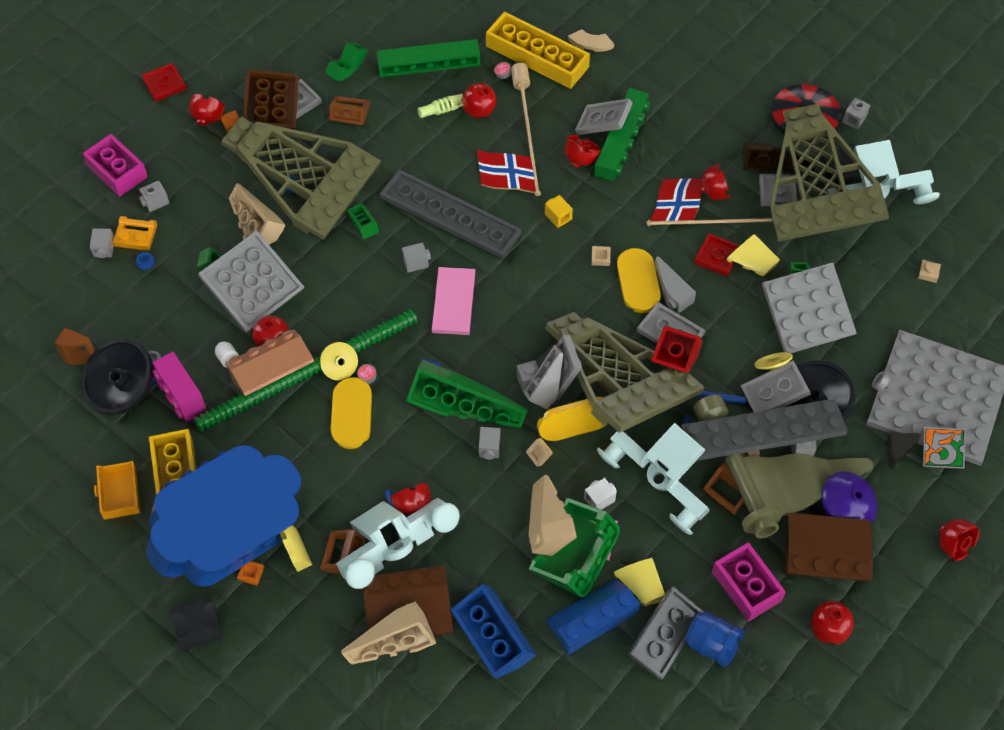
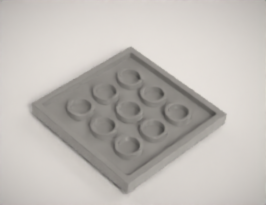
(251, 281)
(809, 308)

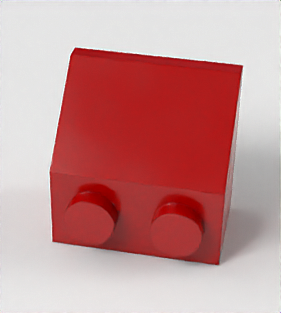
(677, 349)

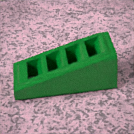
(364, 221)

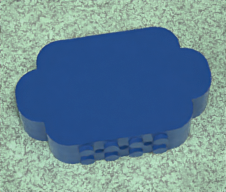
(222, 515)

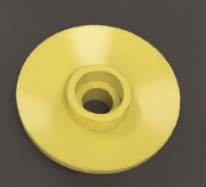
(330, 357)
(773, 361)

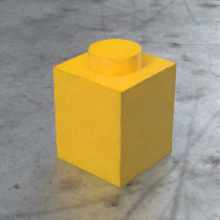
(558, 211)

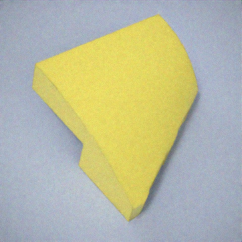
(754, 256)
(296, 548)
(642, 581)

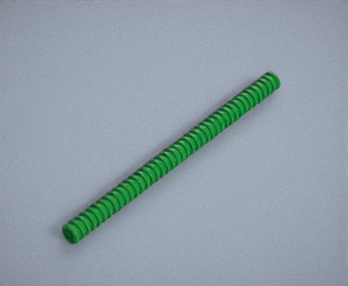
(358, 343)

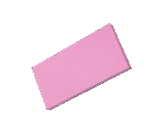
(453, 301)

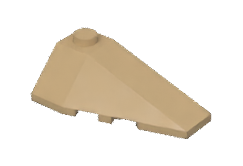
(255, 215)
(549, 523)
(399, 631)

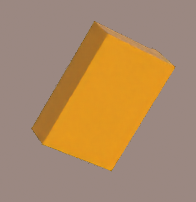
(117, 490)

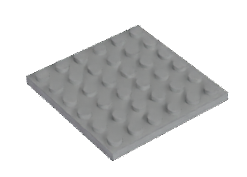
(941, 390)

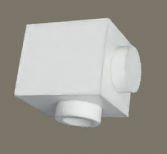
(600, 494)

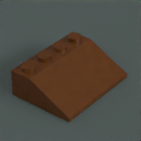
(271, 98)
(828, 547)
(397, 589)

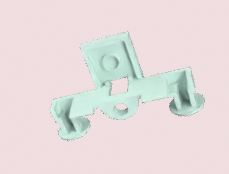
(880, 161)
(678, 454)
(367, 560)

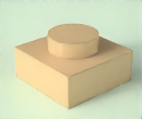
(601, 256)
(929, 271)
(539, 452)

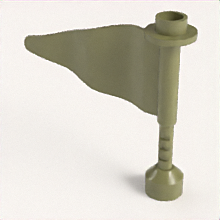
(779, 483)

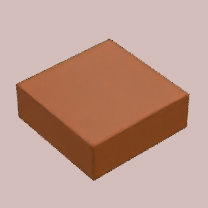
(229, 120)
(251, 573)

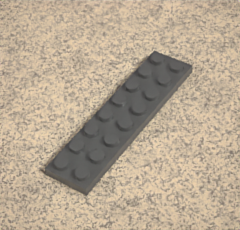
(451, 214)
(767, 429)

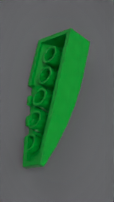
(457, 395)

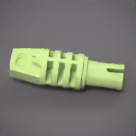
(441, 106)

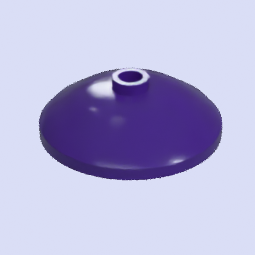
(840, 497)

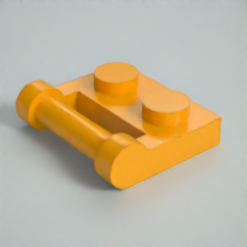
(134, 238)

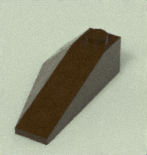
(767, 157)

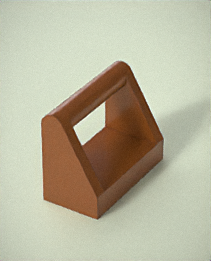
(349, 110)
(69, 349)
(724, 473)
(353, 541)

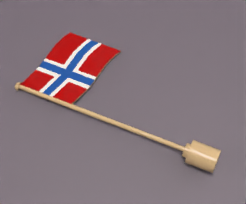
(511, 170)
(680, 202)

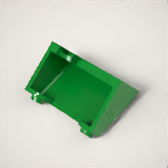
(582, 559)

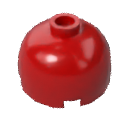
(479, 100)
(205, 110)
(580, 152)
(714, 183)
(268, 328)
(411, 500)
(957, 537)
(832, 622)

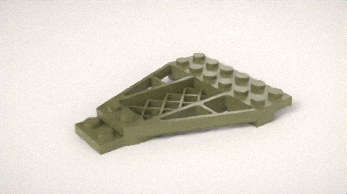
(330, 197)
(827, 211)
(637, 400)

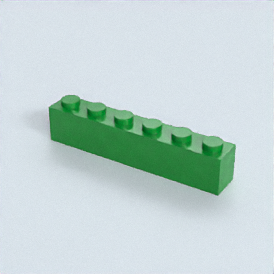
(428, 58)
(619, 141)

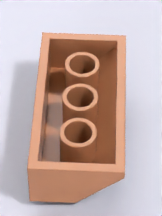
(269, 362)

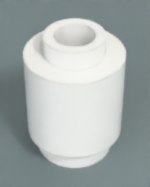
(224, 352)

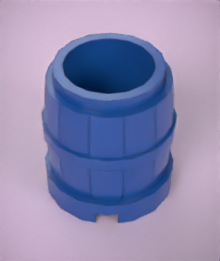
(714, 638)

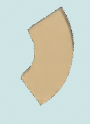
(592, 42)

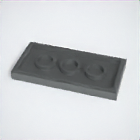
(664, 633)

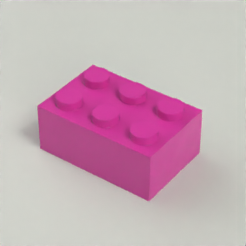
(115, 165)
(178, 387)
(748, 581)

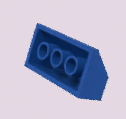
(593, 615)
(493, 631)

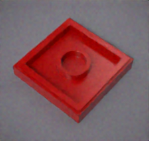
(163, 82)
(714, 254)

